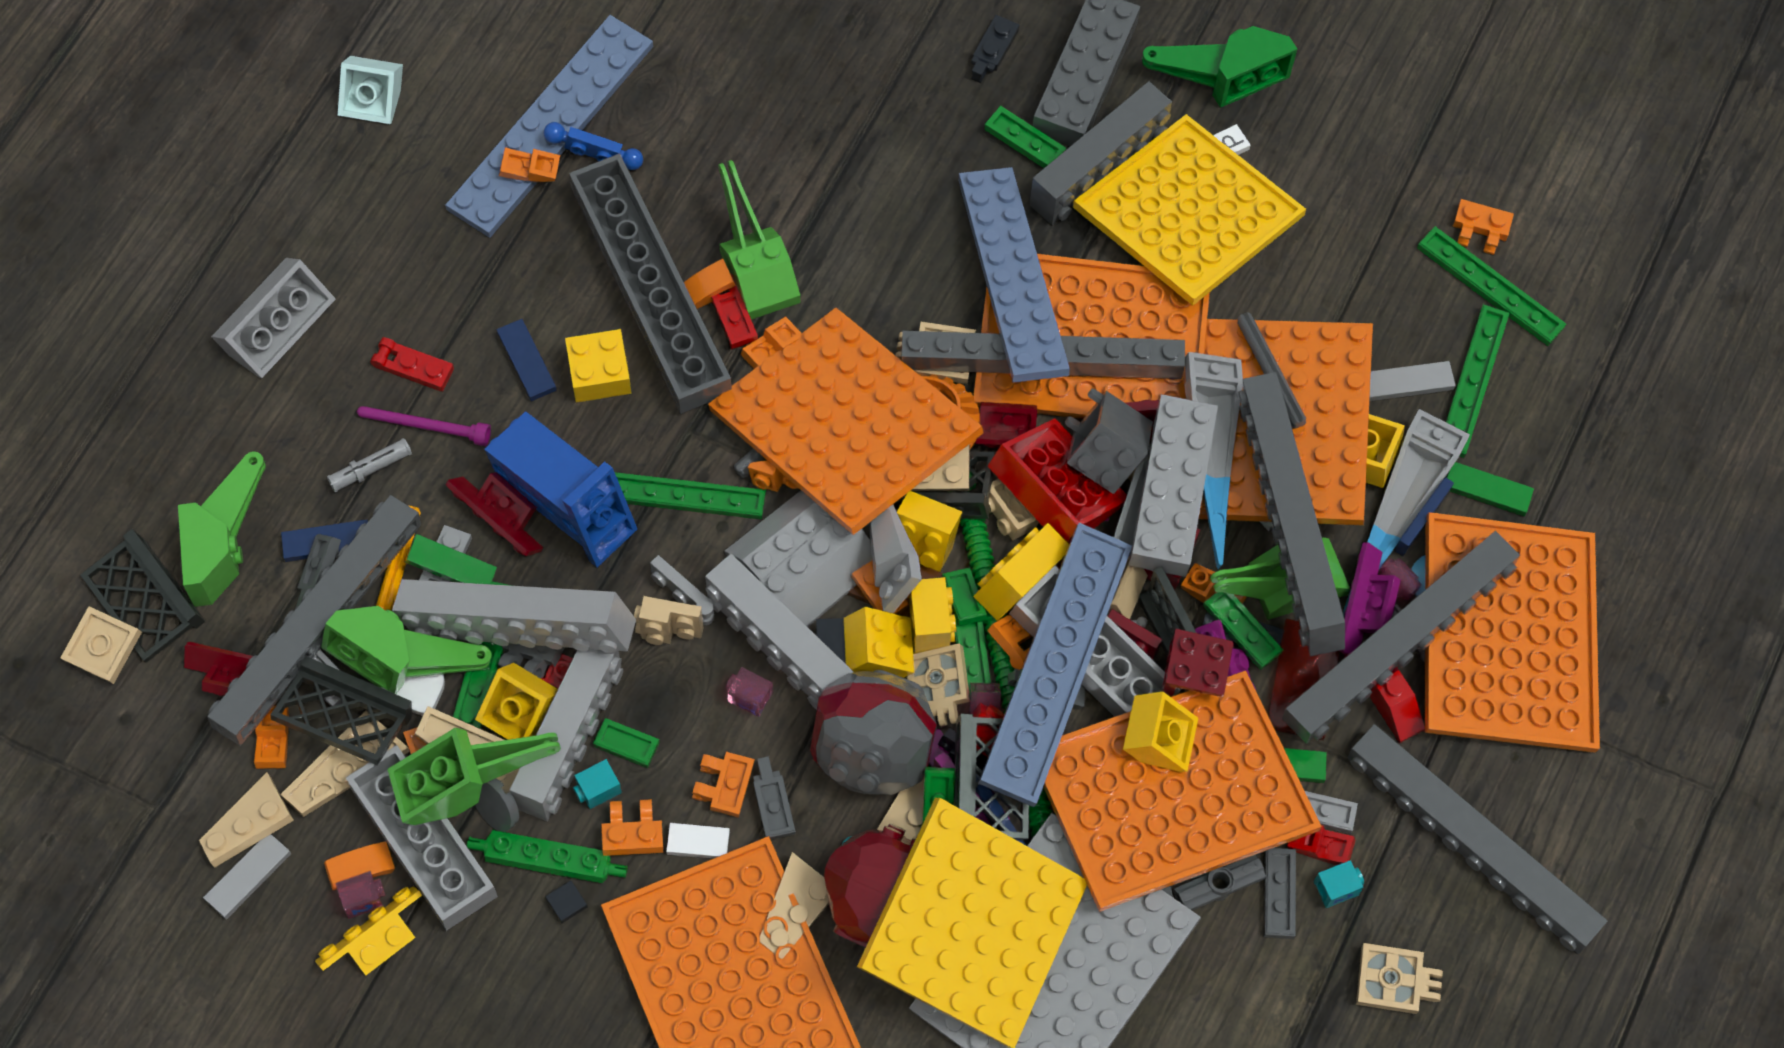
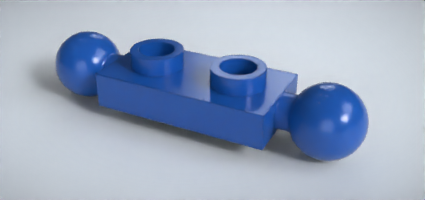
(588, 144)

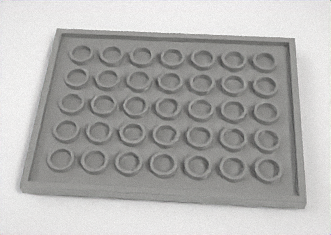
(1099, 969)

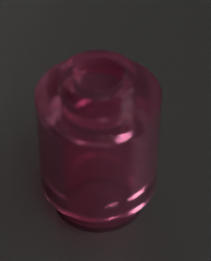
(1409, 580)

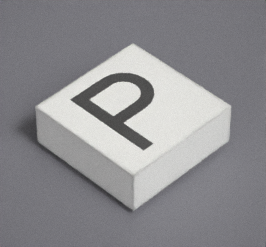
(1234, 139)

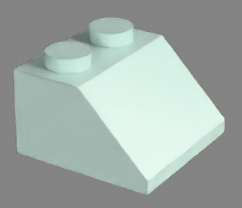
(369, 89)

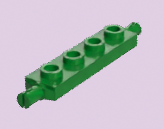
(547, 856)

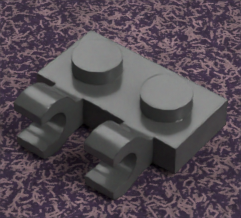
(538, 657)

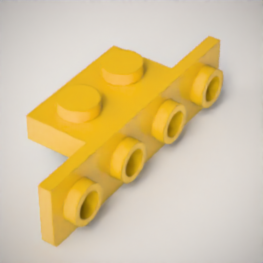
(376, 938)

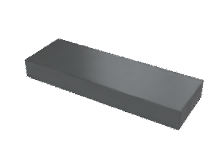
(1280, 893)

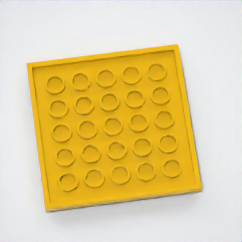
(1189, 209)
(973, 923)

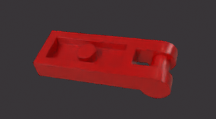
(734, 317)
(412, 364)

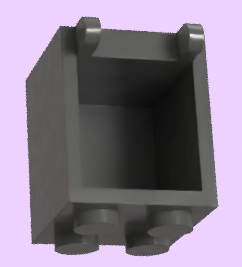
(1108, 441)

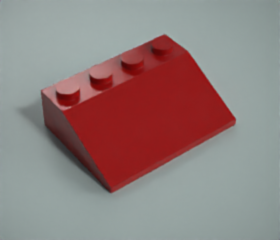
(1047, 486)

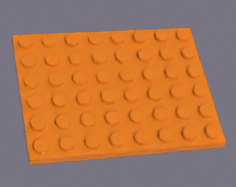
(1100, 301)
(1331, 381)
(845, 420)
(1526, 652)
(1158, 826)
(702, 964)

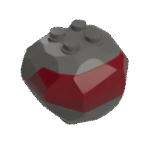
(873, 732)

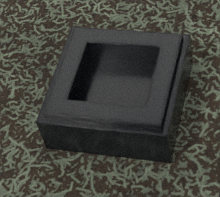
(566, 901)

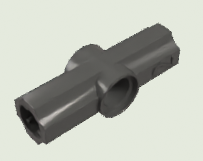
(1236, 876)

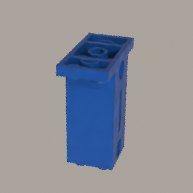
(564, 486)

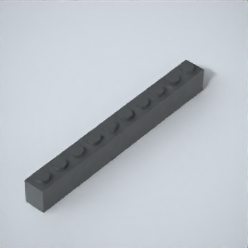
(1084, 354)
(302, 631)
(1401, 637)
(1476, 839)

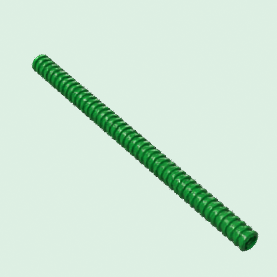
(982, 563)

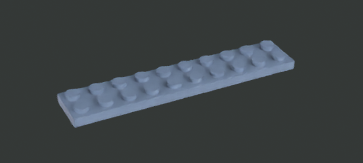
(570, 100)
(1013, 275)
(1055, 665)

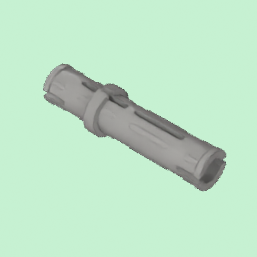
(358, 470)

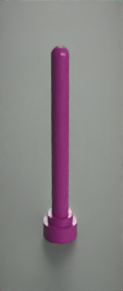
(478, 433)

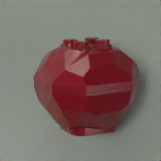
(862, 878)

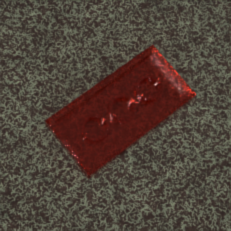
(1295, 674)

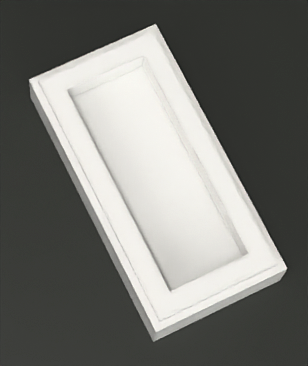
(697, 841)

